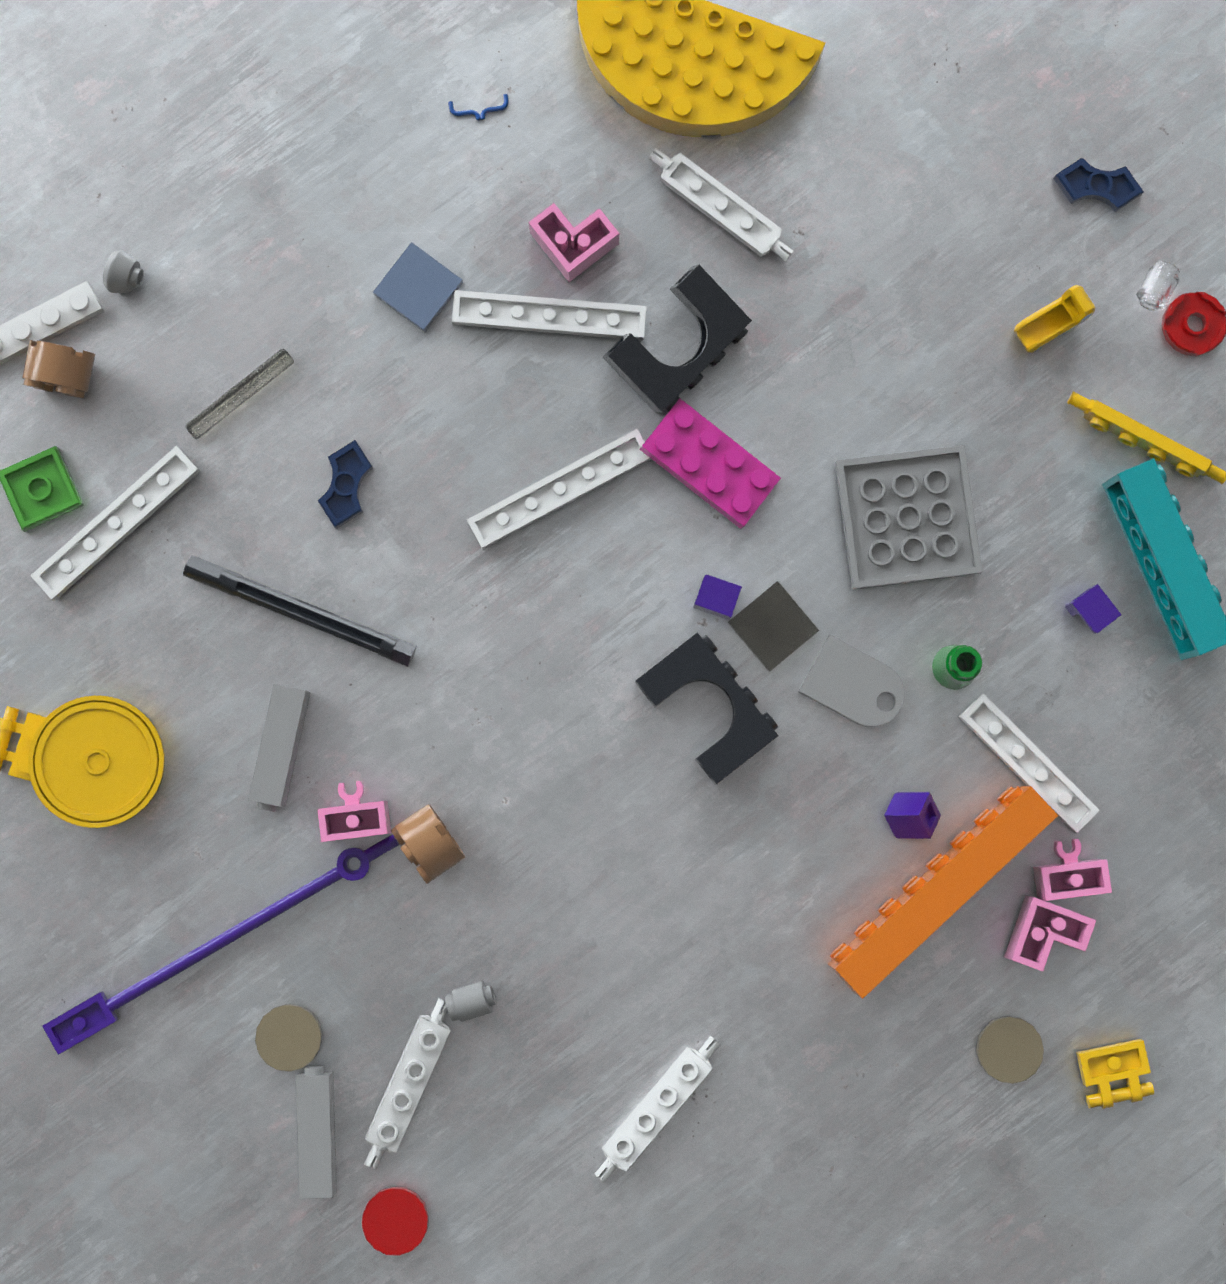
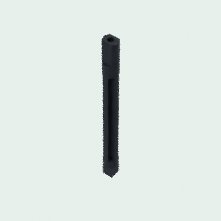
(301, 611)

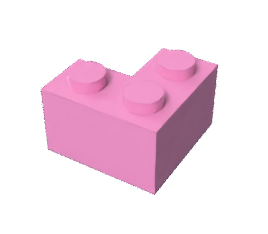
(573, 247)
(1041, 925)

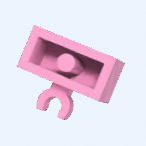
(354, 819)
(1071, 877)

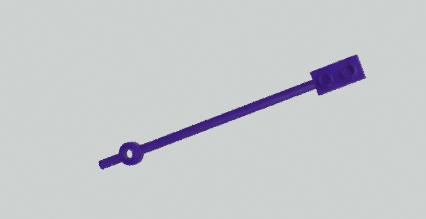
(99, 1011)

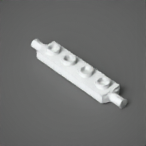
(721, 204)
(407, 1084)
(657, 1109)

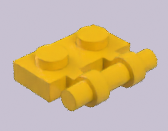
(19, 758)
(1115, 1063)

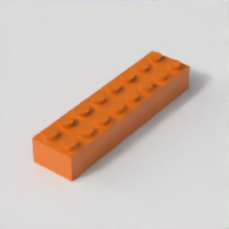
(942, 889)

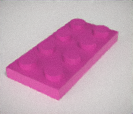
(710, 463)

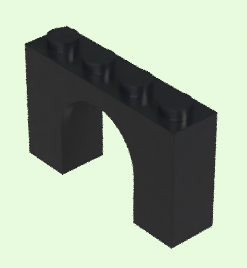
(719, 324)
(697, 662)

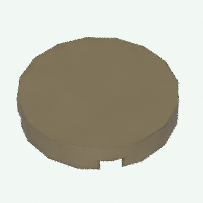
(288, 1037)
(1010, 1049)

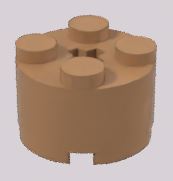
(58, 366)
(427, 843)

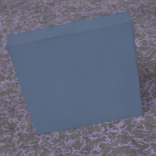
(417, 287)

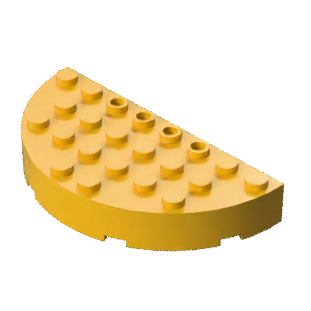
(694, 63)

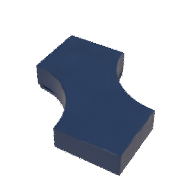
(1085, 182)
(342, 497)

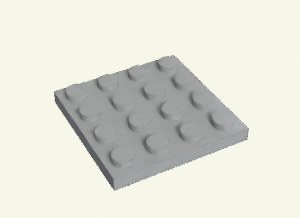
(908, 517)

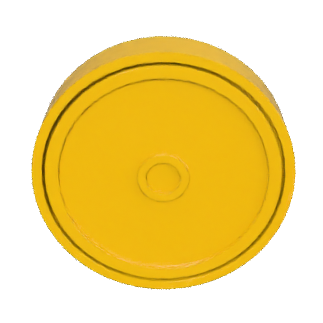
(96, 761)

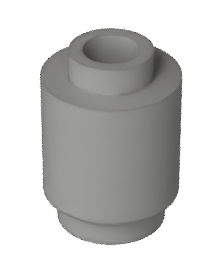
(470, 1001)

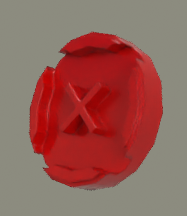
(395, 1221)

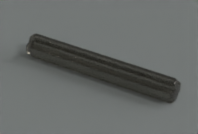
(239, 393)

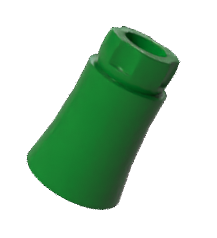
(946, 668)

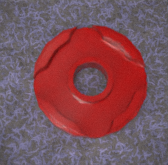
(1181, 336)

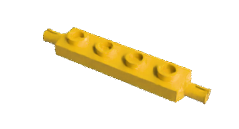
(1136, 434)

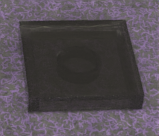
(773, 626)

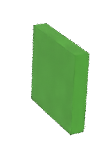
(40, 488)

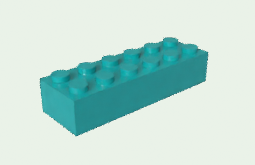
(1168, 558)

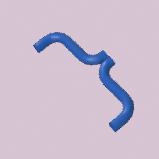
(475, 113)

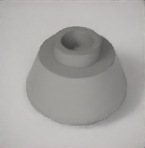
(122, 273)

